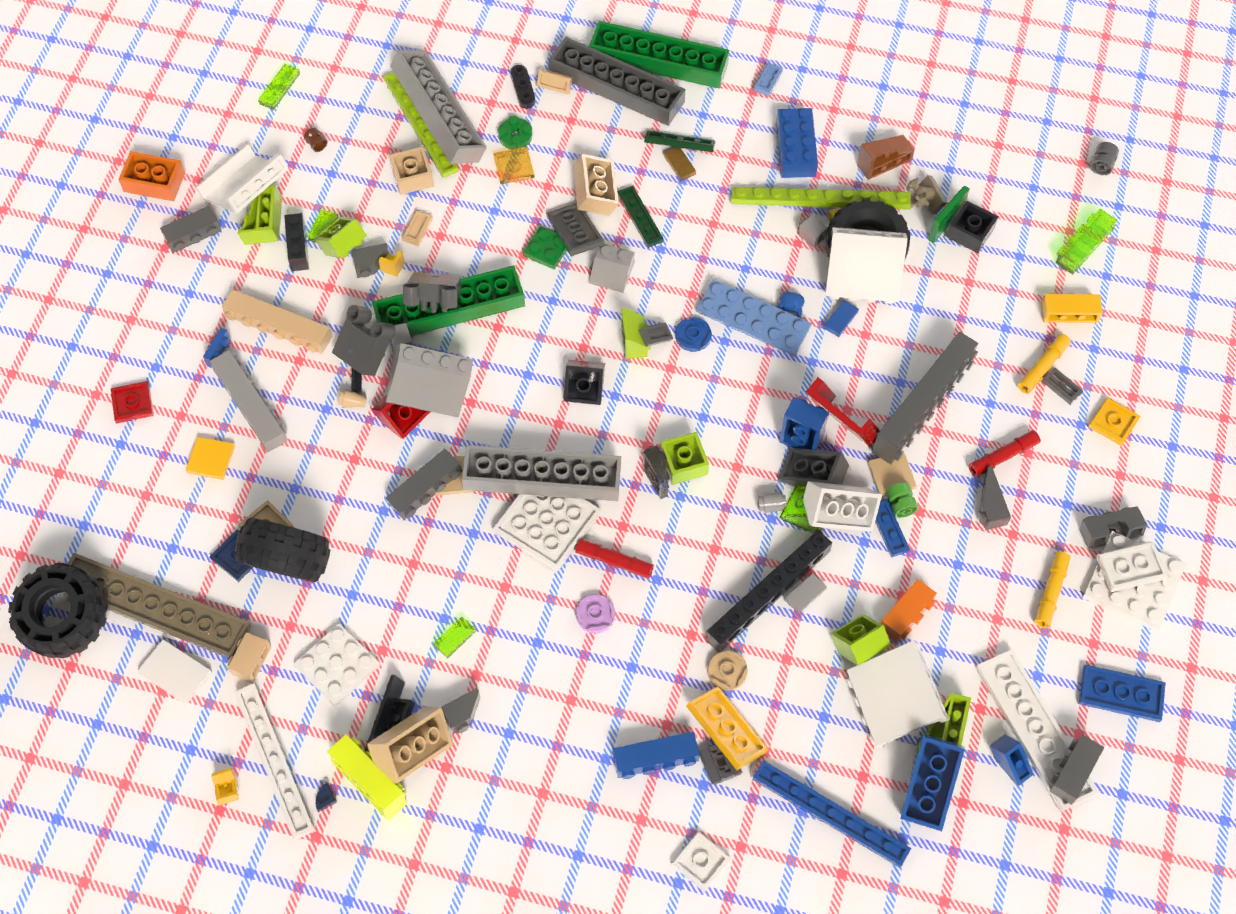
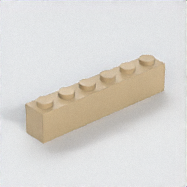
(277, 321)

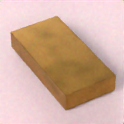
(679, 163)

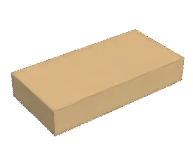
(554, 81)
(417, 228)

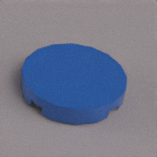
(693, 334)

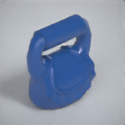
(791, 302)

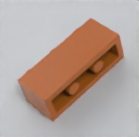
(909, 610)

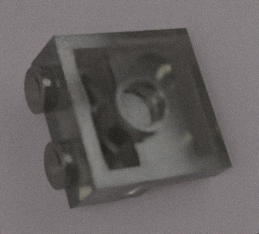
(655, 469)

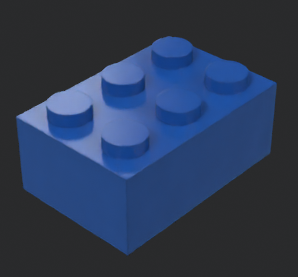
(803, 425)

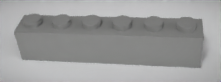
(248, 400)

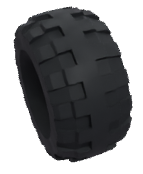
(868, 216)
(282, 549)
(80, 625)

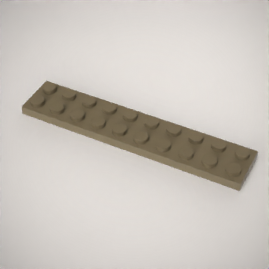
(166, 609)

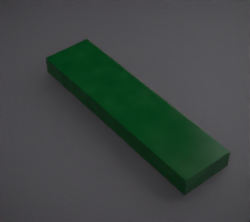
(680, 141)
(640, 216)

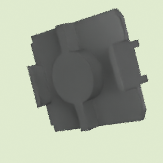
(717, 765)

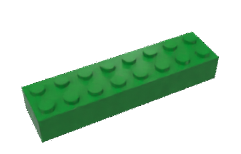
(662, 54)
(479, 297)

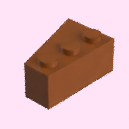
(884, 155)

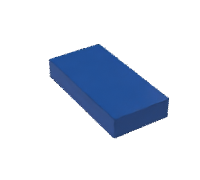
(841, 318)

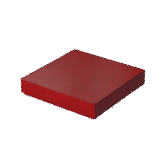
(131, 402)

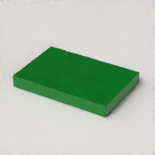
(948, 214)

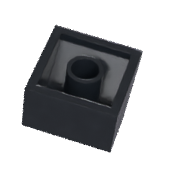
(584, 382)

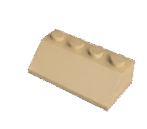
(411, 743)

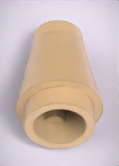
(351, 399)

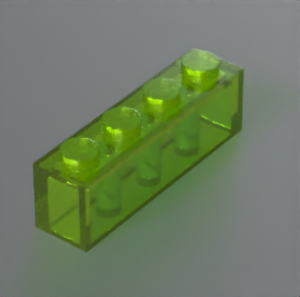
(1086, 241)

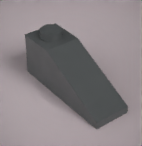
(993, 508)

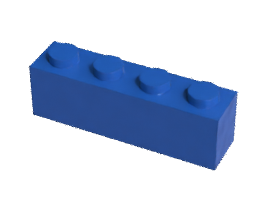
(656, 755)

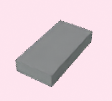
(805, 593)

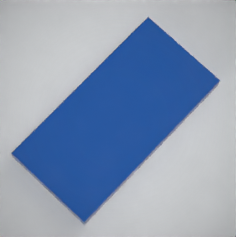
(1122, 693)

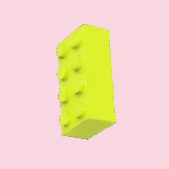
(367, 777)

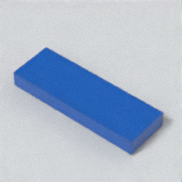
(890, 530)

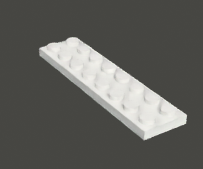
(1030, 720)

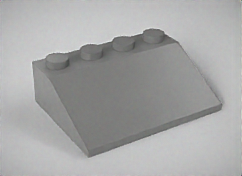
(428, 380)

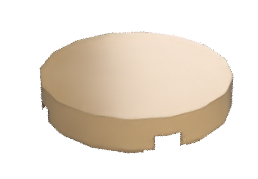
(727, 670)

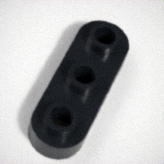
(519, 77)

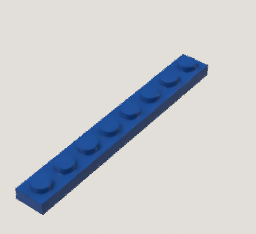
(831, 814)

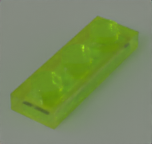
(279, 86)

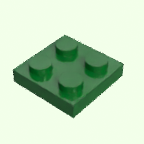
(545, 248)

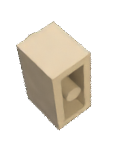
(248, 657)

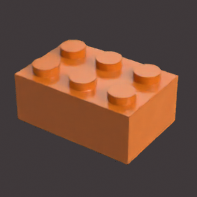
(152, 176)

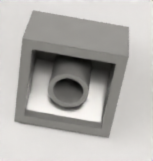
(612, 267)

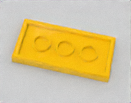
(727, 728)

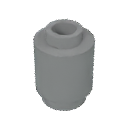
(772, 502)

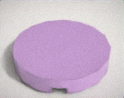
(595, 613)

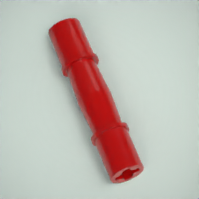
(1004, 453)
(614, 558)

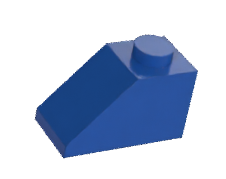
(1012, 759)

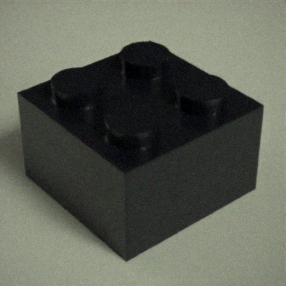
(972, 227)

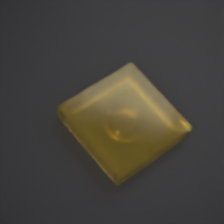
(513, 165)

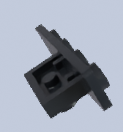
(391, 709)

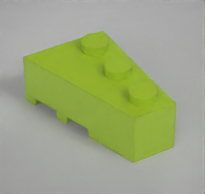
(263, 218)
(953, 730)

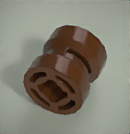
(315, 139)

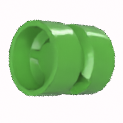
(902, 501)

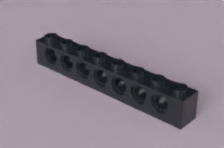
(768, 591)

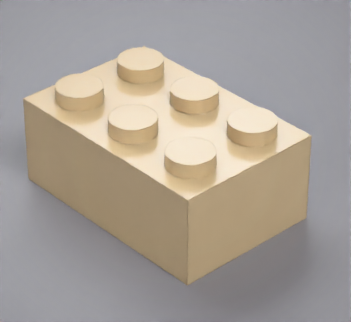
(595, 185)

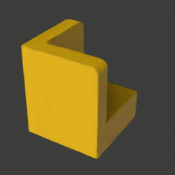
(392, 264)

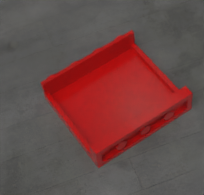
(824, 396)

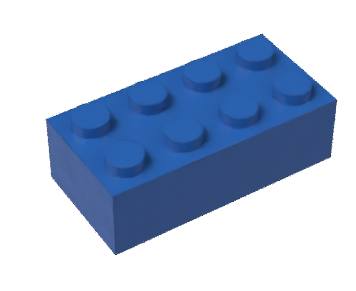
(796, 143)
(932, 782)

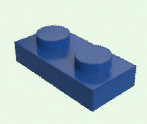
(217, 346)

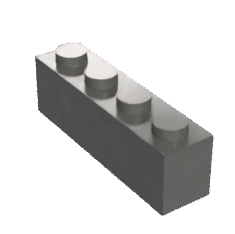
(424, 484)

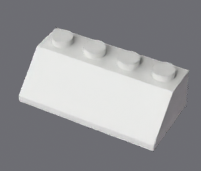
(841, 506)

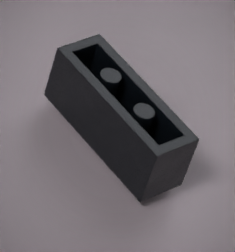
(296, 242)

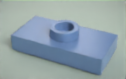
(768, 79)

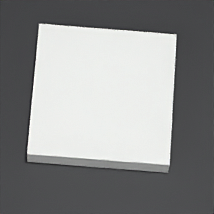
(701, 861)

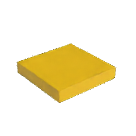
(1114, 421)
(210, 458)

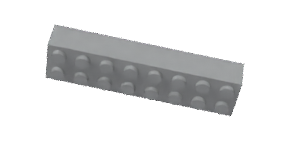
(438, 107)
(541, 473)

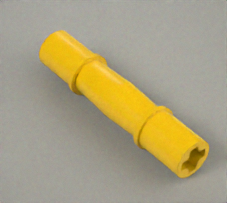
(1044, 363)
(1052, 589)

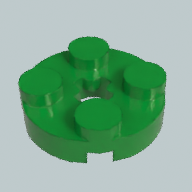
(518, 125)

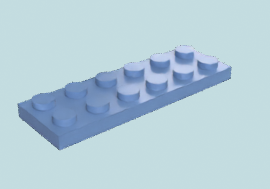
(754, 317)

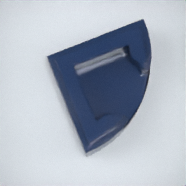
(324, 798)

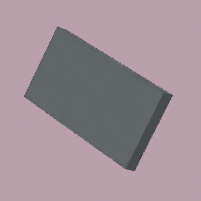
(575, 229)

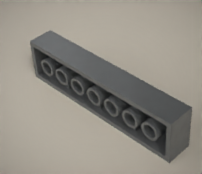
(618, 81)
(924, 398)

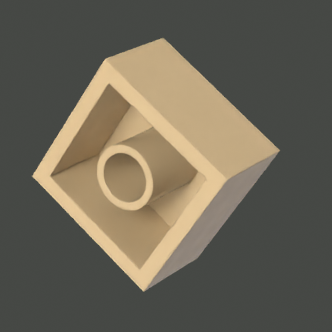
(411, 170)

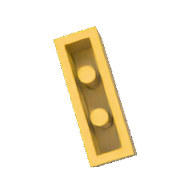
(1071, 308)

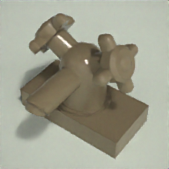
(927, 194)

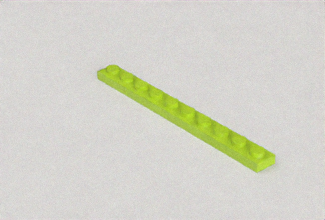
(816, 197)

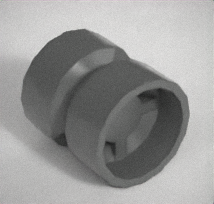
(1104, 158)

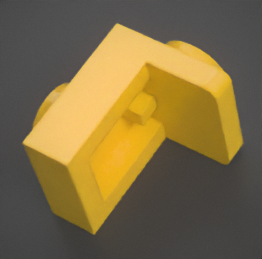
(225, 786)

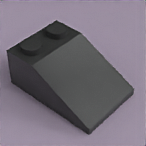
(813, 466)

